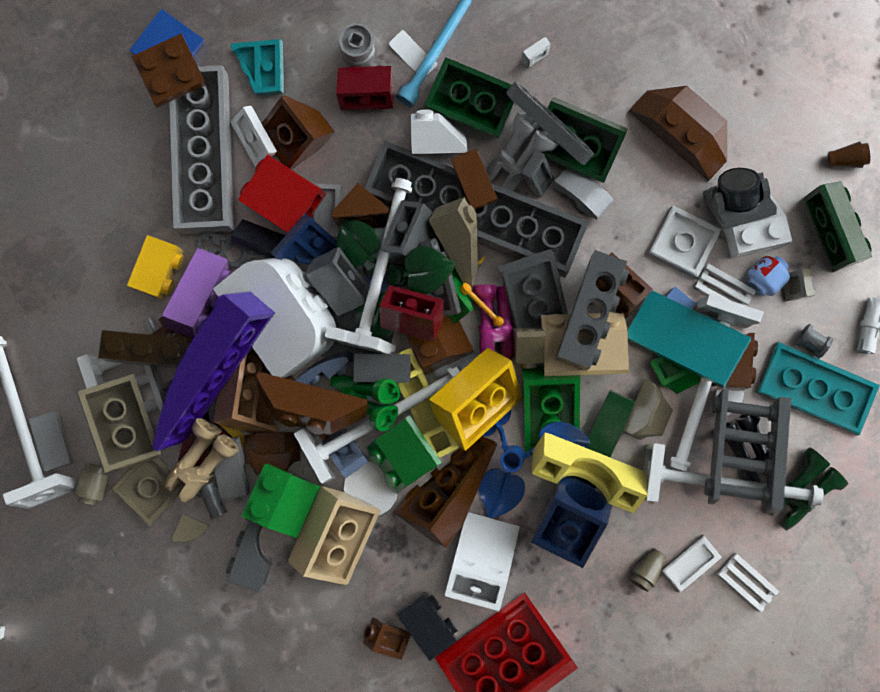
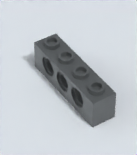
(599, 267)

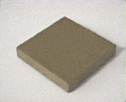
(144, 490)

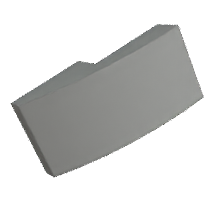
(585, 191)
(231, 474)

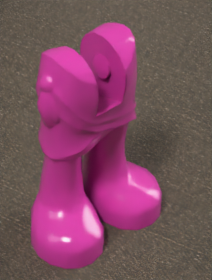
(487, 331)

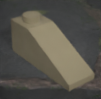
(457, 231)

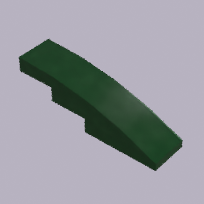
(608, 425)

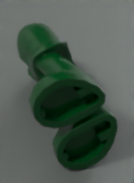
(814, 466)

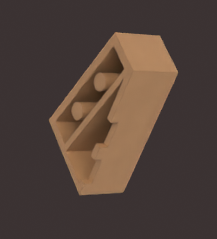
(240, 402)

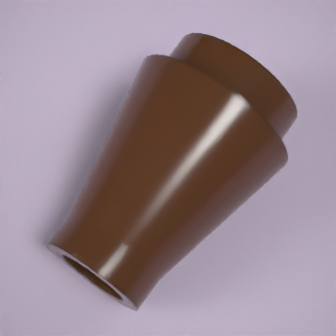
(853, 156)

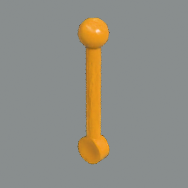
(466, 289)

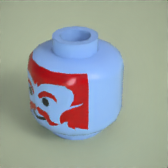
(768, 275)

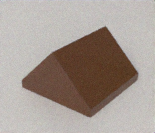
(361, 206)

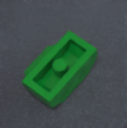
(672, 375)

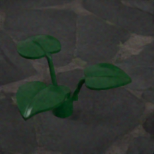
(423, 267)

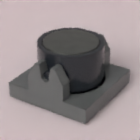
(736, 194)

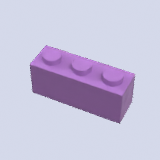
(195, 293)

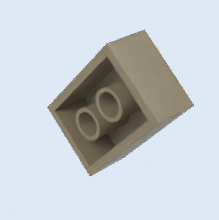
(118, 424)

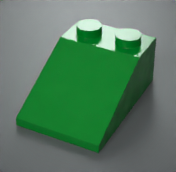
(548, 401)

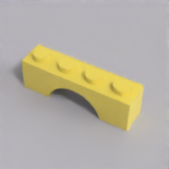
(423, 414)
(619, 482)

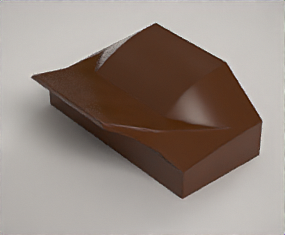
(273, 448)

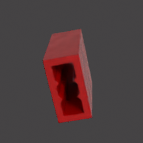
(280, 194)

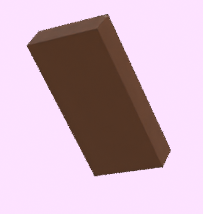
(474, 179)

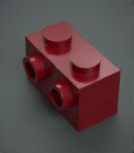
(365, 87)
(411, 313)

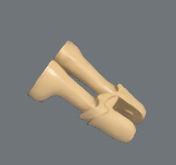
(197, 476)

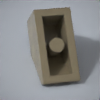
(529, 346)

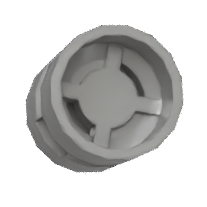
(357, 45)

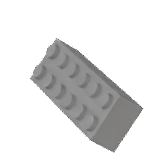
(202, 157)

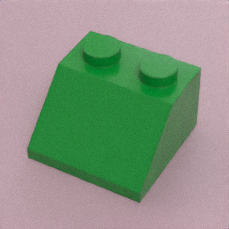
(403, 454)
(280, 500)

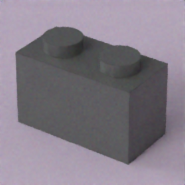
(337, 281)

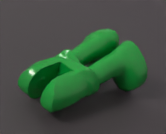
(383, 391)

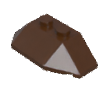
(685, 126)
(309, 406)

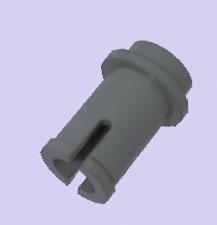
(212, 500)

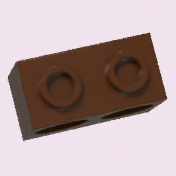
(631, 294)

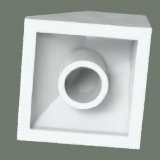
(435, 134)

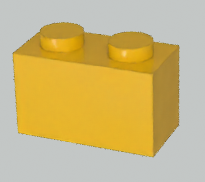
(156, 268)

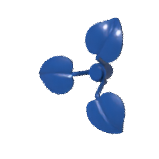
(504, 491)

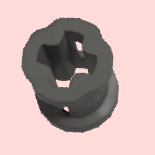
(814, 341)

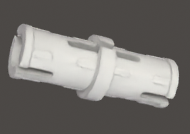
(870, 327)

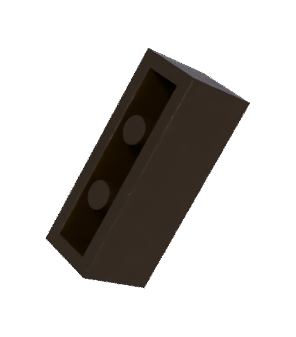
(142, 349)

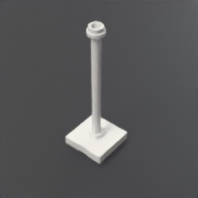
(727, 313)
(362, 336)
(320, 453)
(657, 473)
(41, 488)

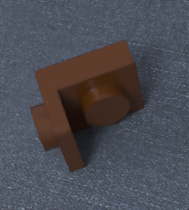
(386, 638)

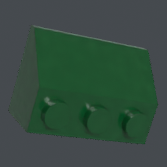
(471, 98)
(596, 132)
(837, 225)

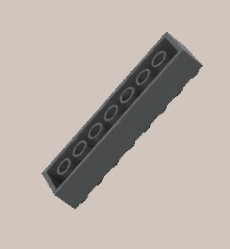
(508, 225)

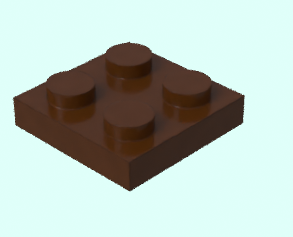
(169, 70)

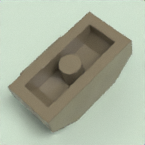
(649, 413)

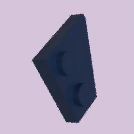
(305, 242)

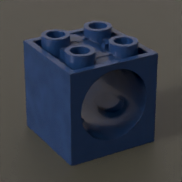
(572, 521)

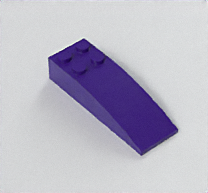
(209, 363)

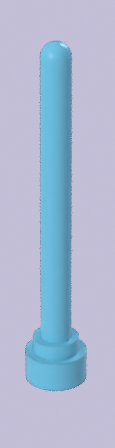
(409, 93)

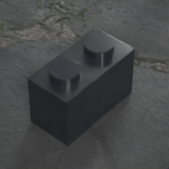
(427, 625)

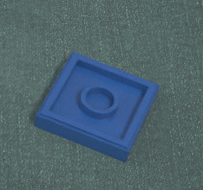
(163, 28)

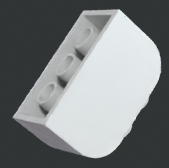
(300, 318)

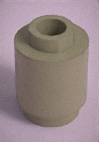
(91, 484)

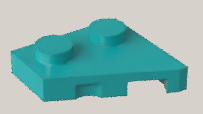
(262, 64)

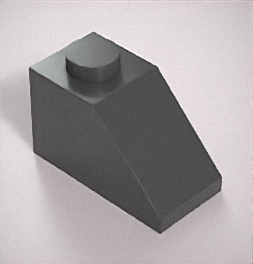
(408, 228)

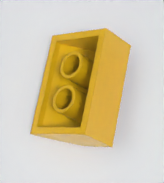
(476, 398)

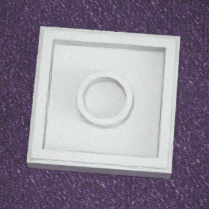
(684, 241)

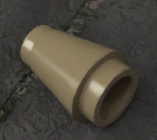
(648, 570)

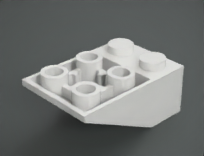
(482, 561)

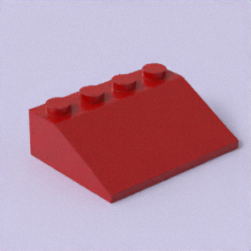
(508, 653)

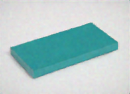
(688, 338)
(818, 388)

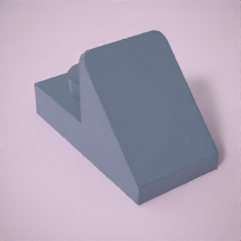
(349, 457)

